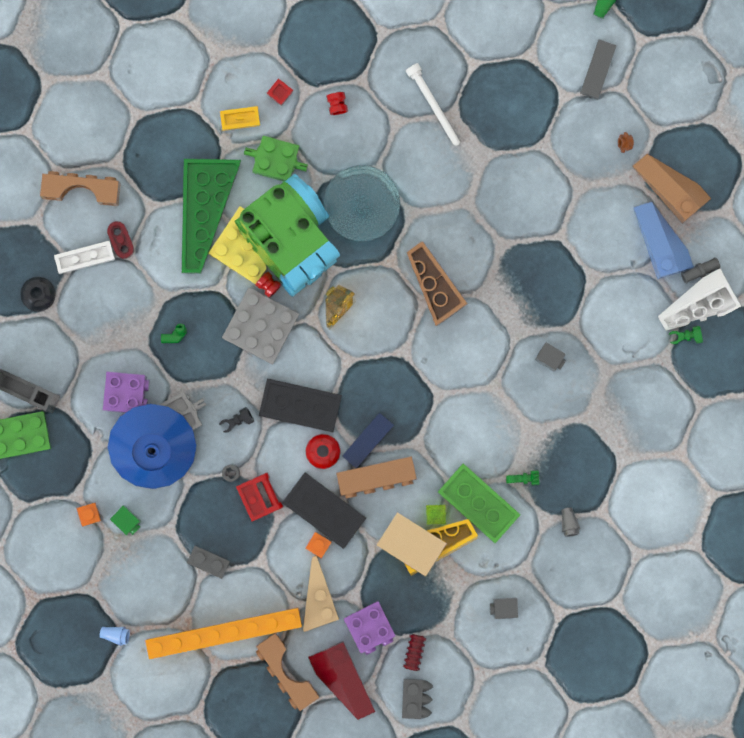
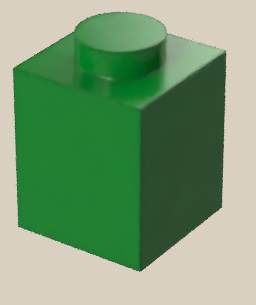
(126, 521)

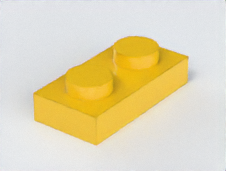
(240, 118)

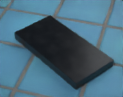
(300, 405)
(324, 510)

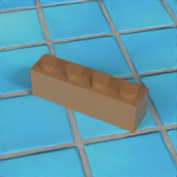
(376, 476)

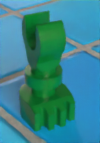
(688, 335)
(533, 477)

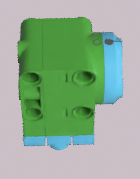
(286, 233)

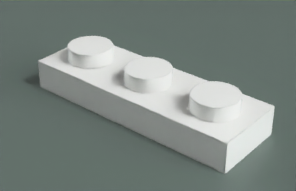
(84, 257)

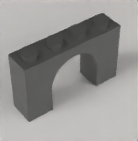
(28, 392)

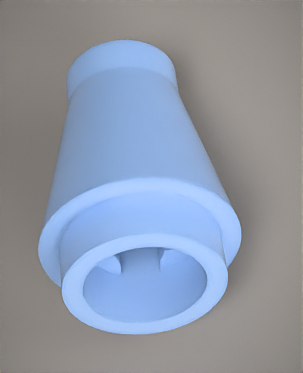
(117, 635)

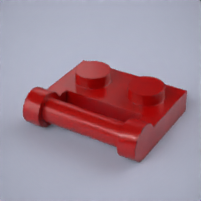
(253, 500)

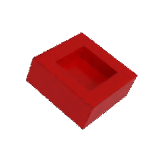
(279, 92)

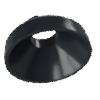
(46, 299)

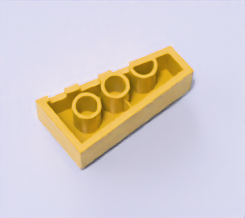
(455, 535)

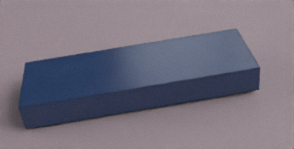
(367, 440)

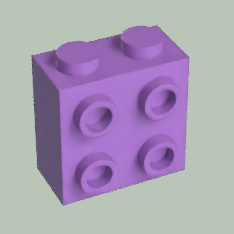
(124, 391)
(370, 628)

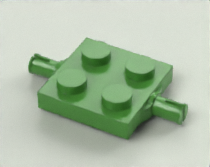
(275, 159)

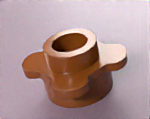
(625, 142)

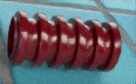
(414, 652)

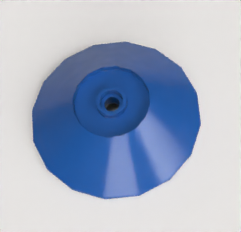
(152, 428)

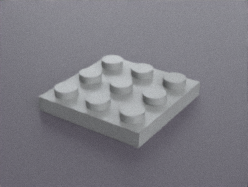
(260, 326)

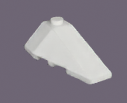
(706, 298)

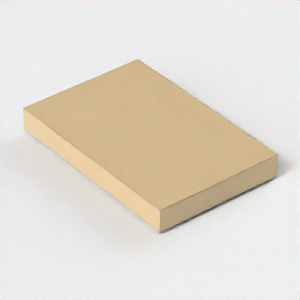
(411, 544)

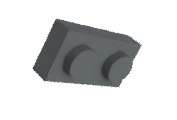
(208, 562)

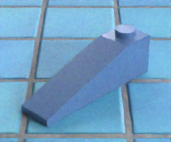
(663, 245)

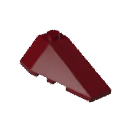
(339, 674)

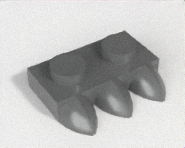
(414, 699)

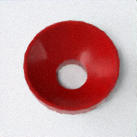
(327, 461)

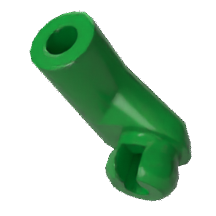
(176, 336)

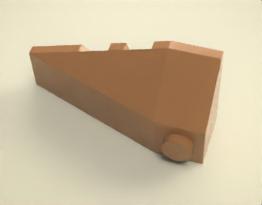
(673, 188)

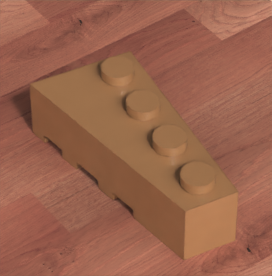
(438, 289)

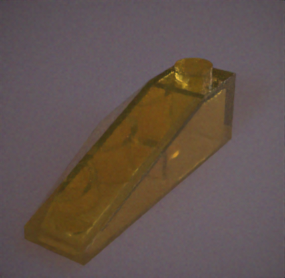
(337, 304)

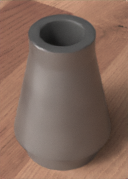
(569, 523)

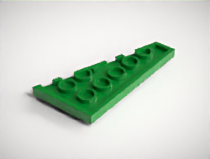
(205, 195)

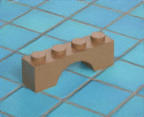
(57, 186)
(302, 692)

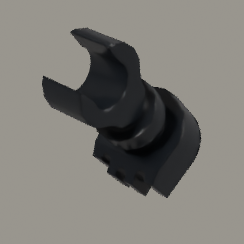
(245, 416)

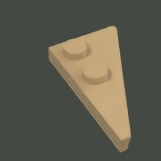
(319, 604)

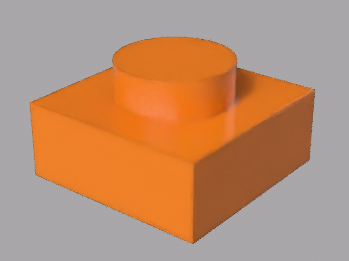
(88, 514)
(318, 545)

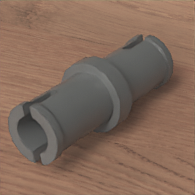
(700, 270)

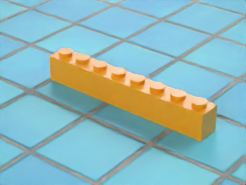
(223, 633)

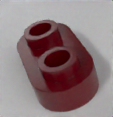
(120, 240)

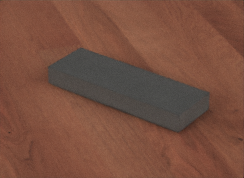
(598, 69)

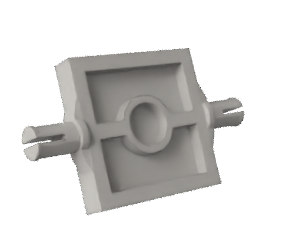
(186, 408)

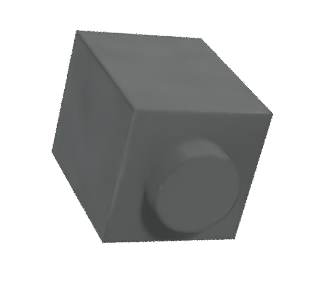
(551, 357)
(504, 608)

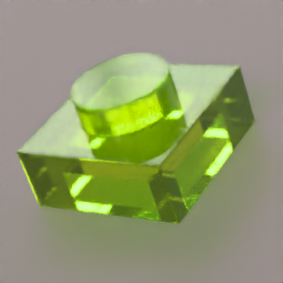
(435, 514)

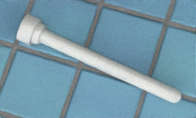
(415, 73)

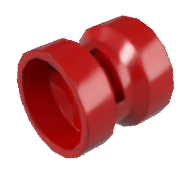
(337, 103)
(268, 284)

